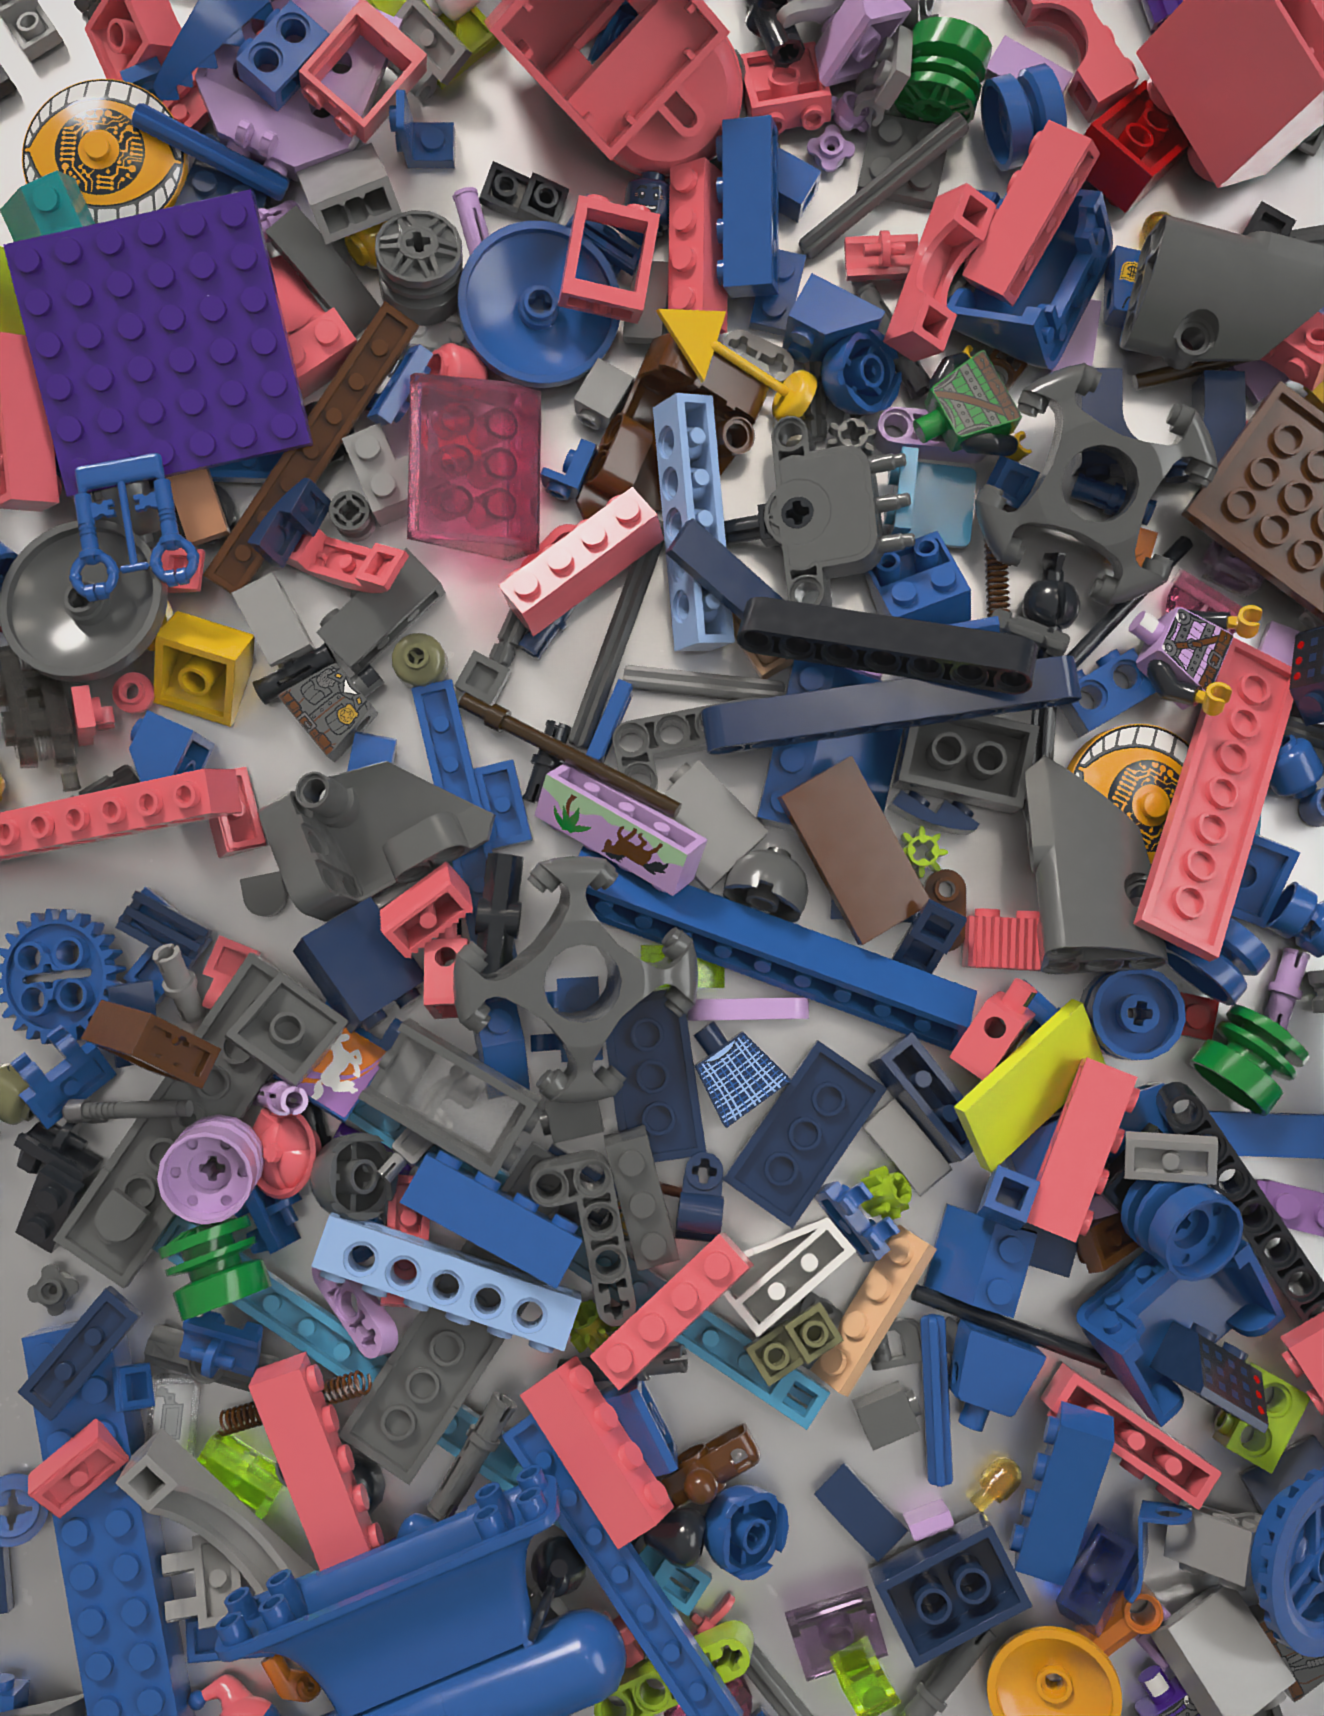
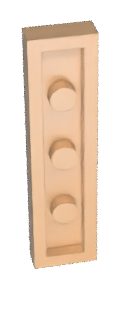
(874, 1310)

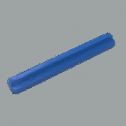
(209, 151)
(936, 1400)

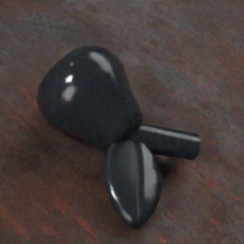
(676, 1537)
(557, 1572)

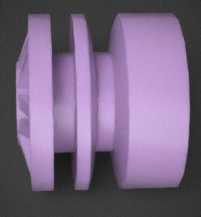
(194, 1185)

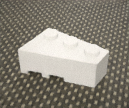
(787, 1272)

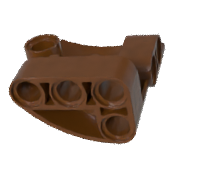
(629, 444)

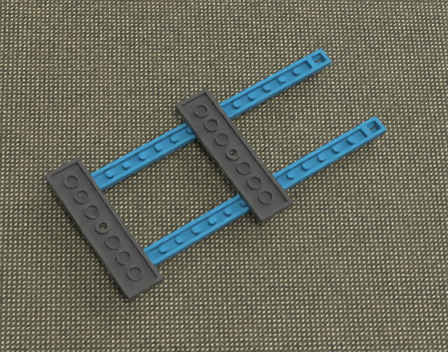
(436, 1364)

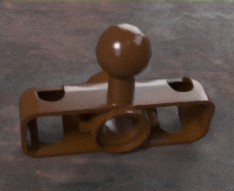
(709, 1466)

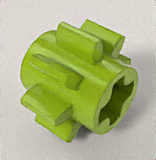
(932, 853)
(890, 1193)
(589, 1328)

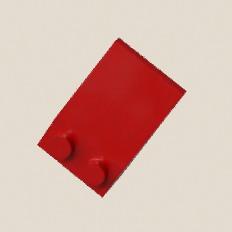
(1135, 148)

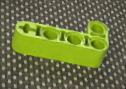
(647, 1701)

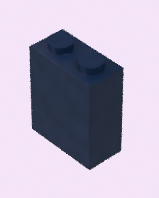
(359, 967)

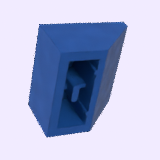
(921, 583)

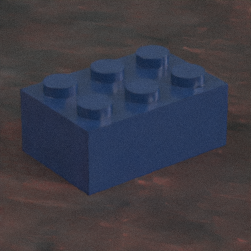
(949, 1588)

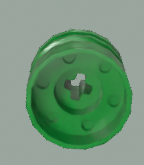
(945, 70)
(1253, 1053)
(214, 1267)

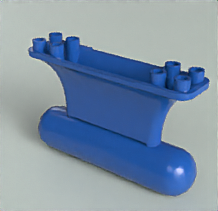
(436, 1621)

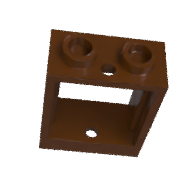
(151, 1043)

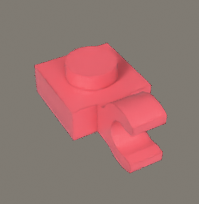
(222, 965)

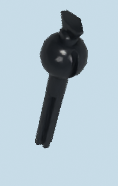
(1057, 607)

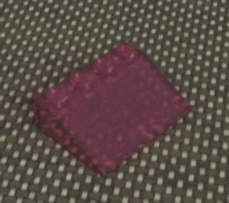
(474, 465)

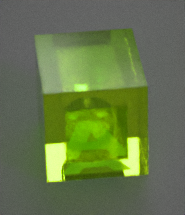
(864, 1679)

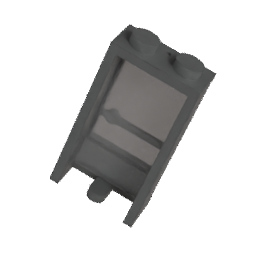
(452, 1099)

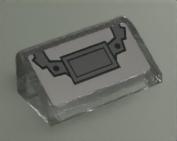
(175, 1408)

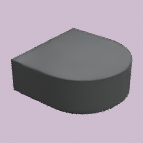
(264, 894)
(119, 1216)

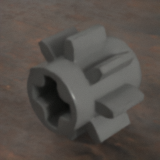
(856, 429)

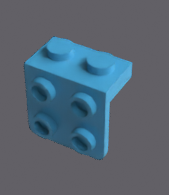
(939, 500)

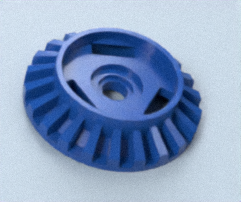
(1290, 1565)

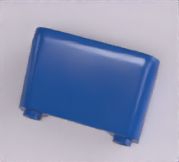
(1054, 295)
(1140, 1303)

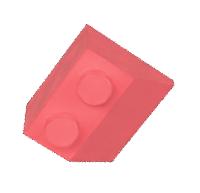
(131, 33)

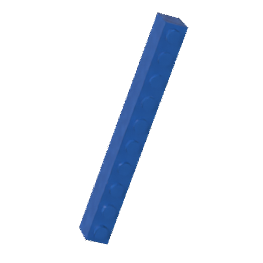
(790, 957)

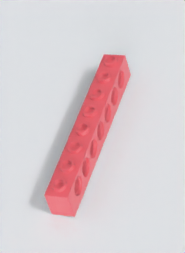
(119, 812)

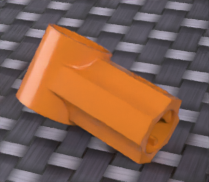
(1126, 1625)

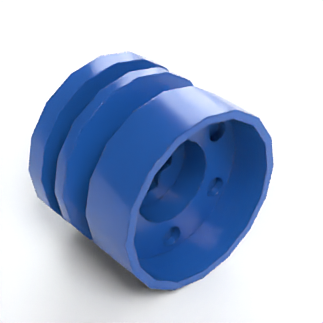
(1183, 1226)

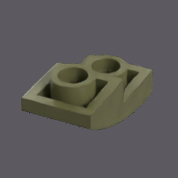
(793, 1343)

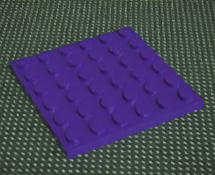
(160, 339)

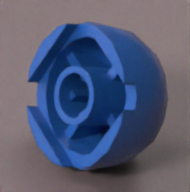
(861, 373)
(745, 1530)

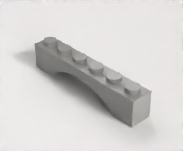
(178, 1487)

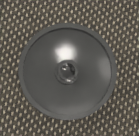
(59, 628)

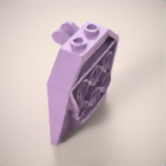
(293, 135)

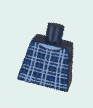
(736, 1073)

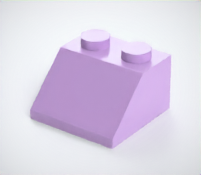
(854, 37)

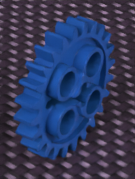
(55, 937)

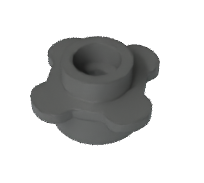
(65, 1285)

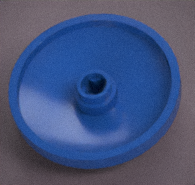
(513, 310)

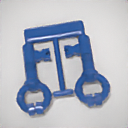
(118, 473)

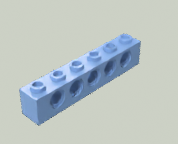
(691, 490)
(472, 1273)

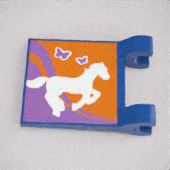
(347, 1070)

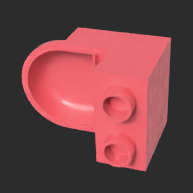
(1239, 81)
(652, 92)

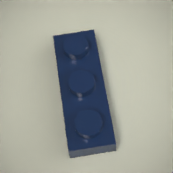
(80, 1353)

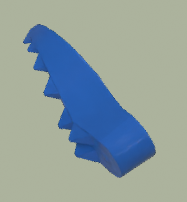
(203, 33)

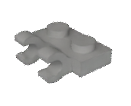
(443, 49)
(888, 76)
(213, 1581)

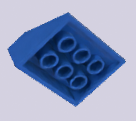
(798, 762)

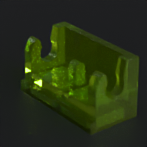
(242, 1471)

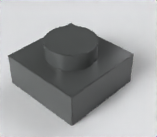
(482, 678)

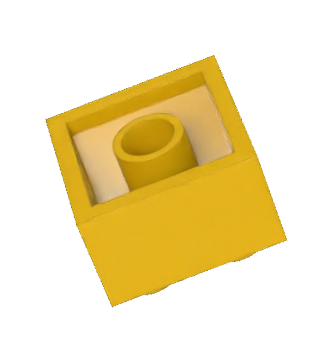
(202, 667)

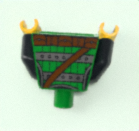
(971, 408)

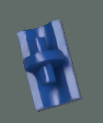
(273, 1221)
(221, 1345)

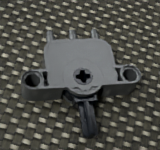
(842, 509)

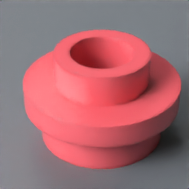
(141, 701)

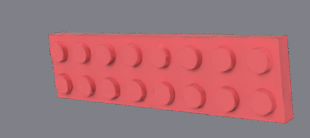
(1217, 806)

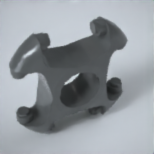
(1143, 467)
(627, 979)

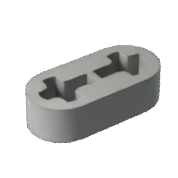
(761, 351)

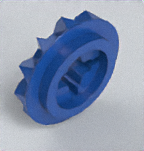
(26, 1524)

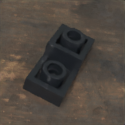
(522, 196)

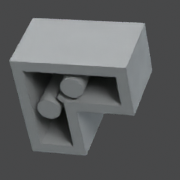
(379, 473)
(1214, 1544)

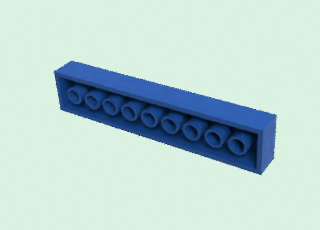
(113, 1561)

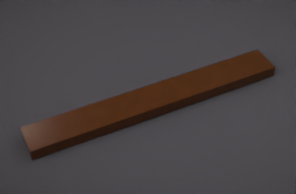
(328, 423)

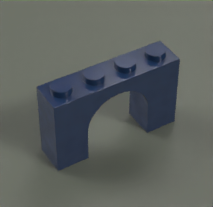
(1215, 395)

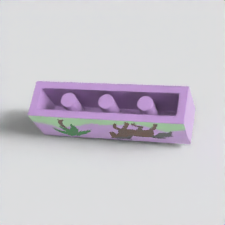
(620, 828)

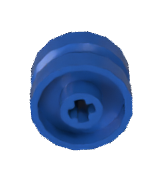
(1017, 110)
(1223, 977)
(1155, 1007)

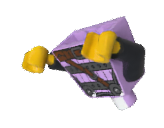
(1187, 651)

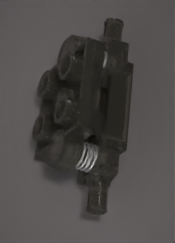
(23, 728)

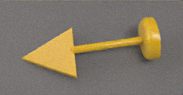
(697, 338)

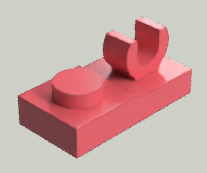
(89, 715)

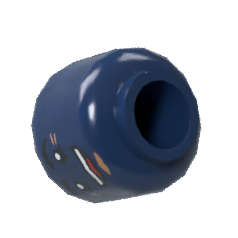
(653, 193)

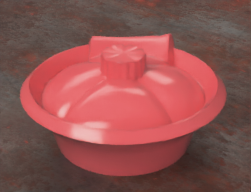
(288, 1153)

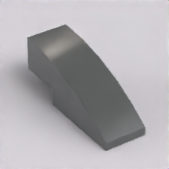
(323, 269)

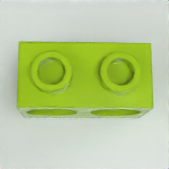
(1283, 1416)

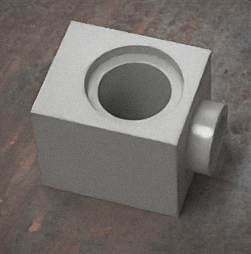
(602, 395)

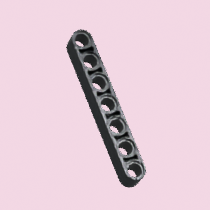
(888, 645)
(1243, 1190)

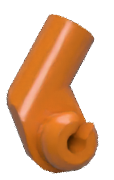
(290, 1682)

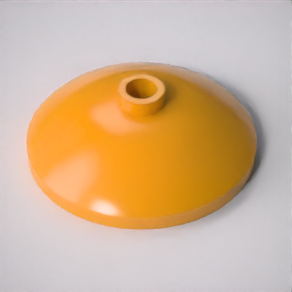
(1020, 1670)

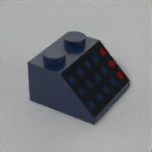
(1308, 675)
(1213, 1372)

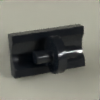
(58, 1147)

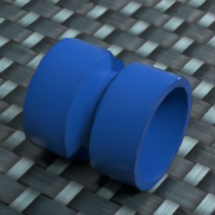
(1300, 916)

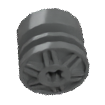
(420, 265)

